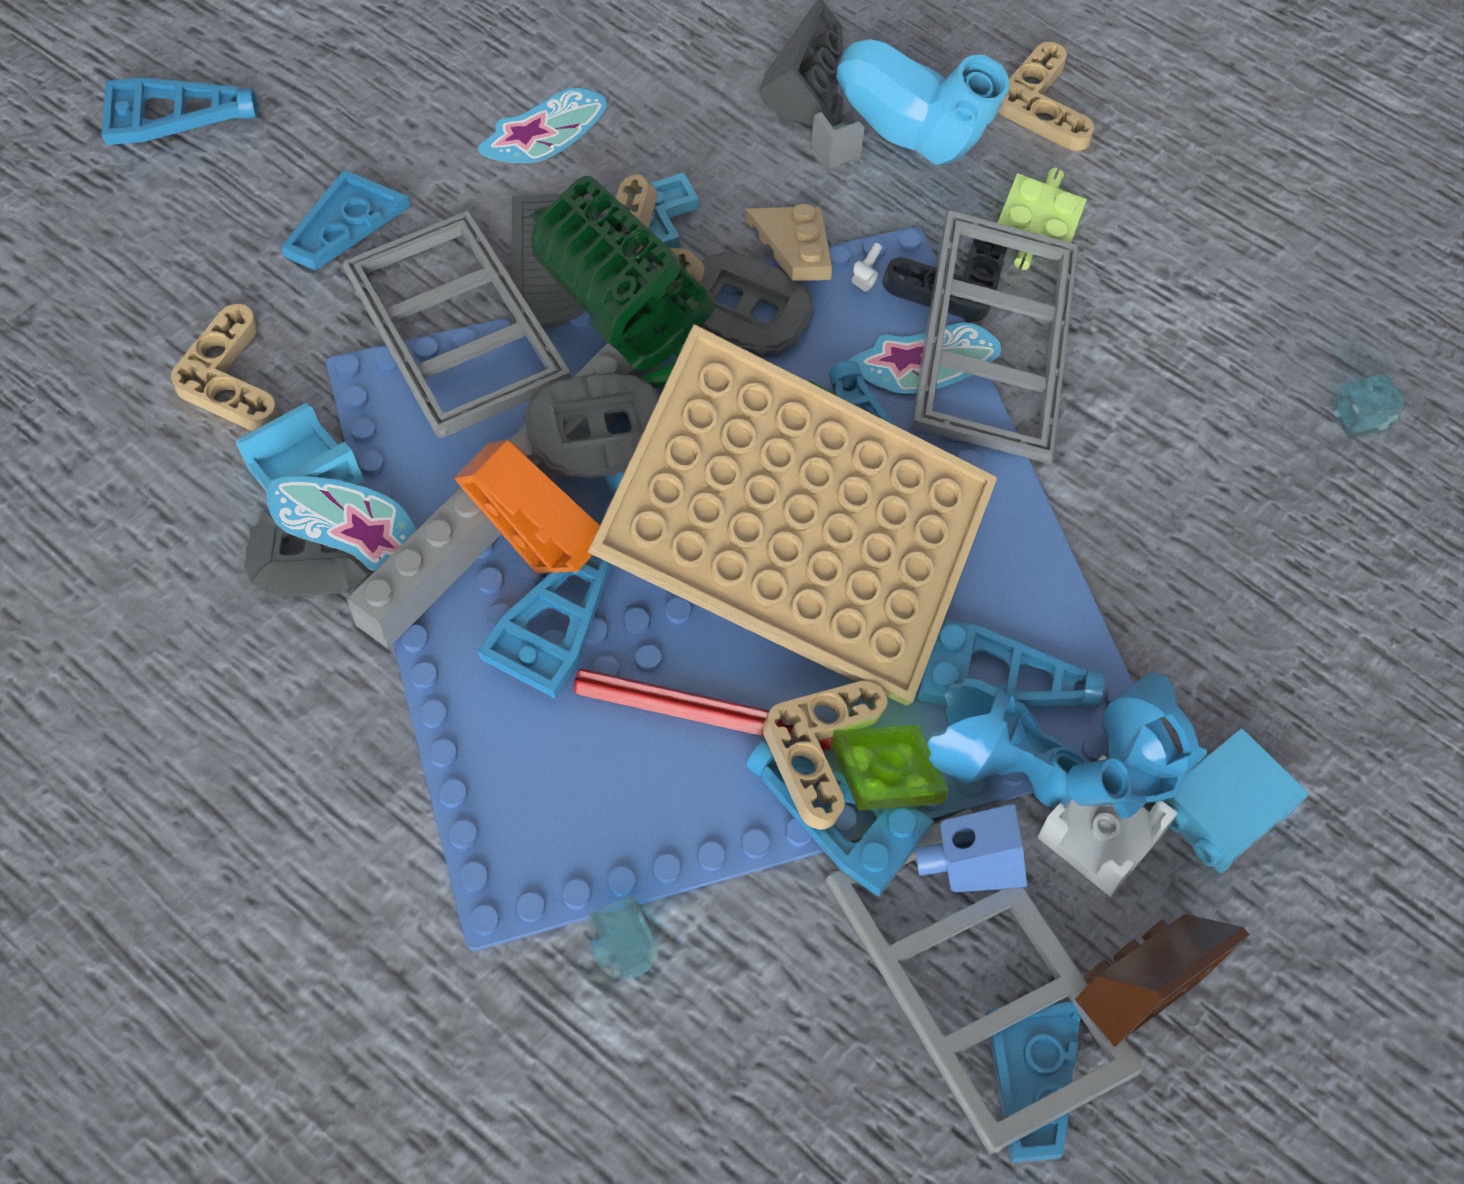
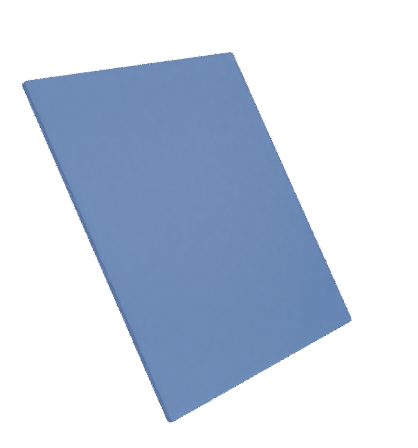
(597, 800)

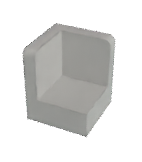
(836, 143)

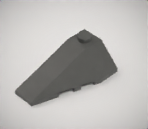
(805, 71)

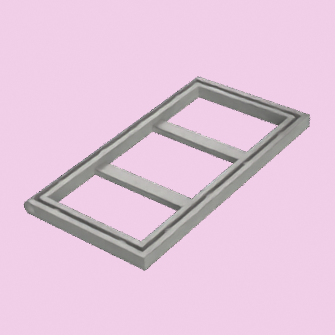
(933, 356)
(415, 375)
(943, 1050)

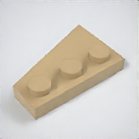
(797, 239)

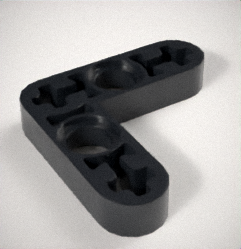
(915, 271)

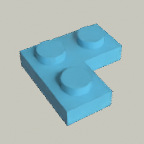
(673, 198)

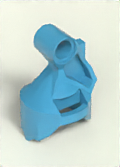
(999, 736)
(1141, 754)

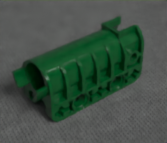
(612, 280)

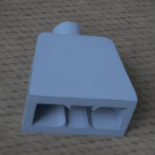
(978, 851)

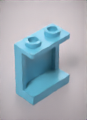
(297, 447)
(1233, 800)

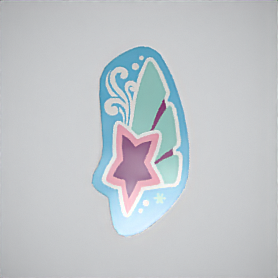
(545, 128)
(897, 359)
(340, 516)

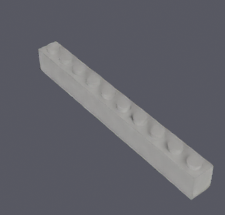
(451, 538)

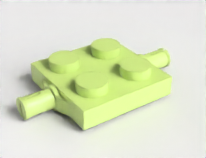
(1041, 210)

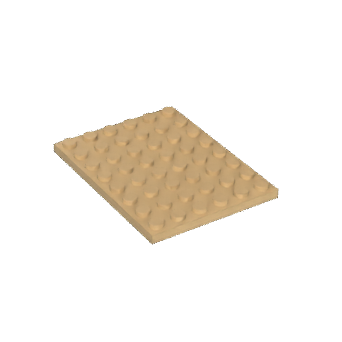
(795, 515)

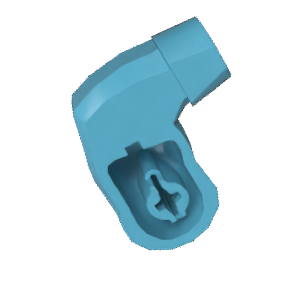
(919, 106)

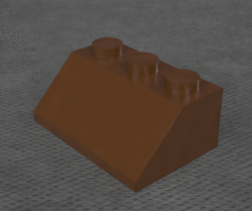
(1155, 973)

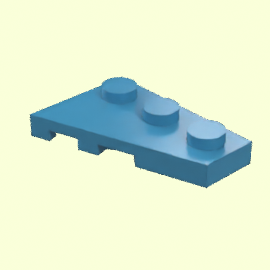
(341, 219)
(1031, 1064)

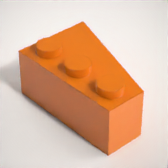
(528, 509)

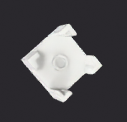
(1102, 843)

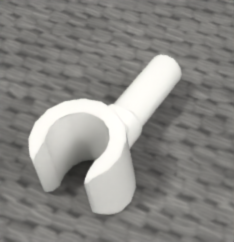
(864, 274)

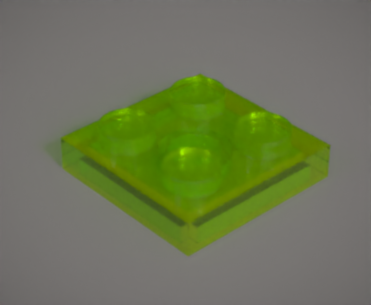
(888, 767)

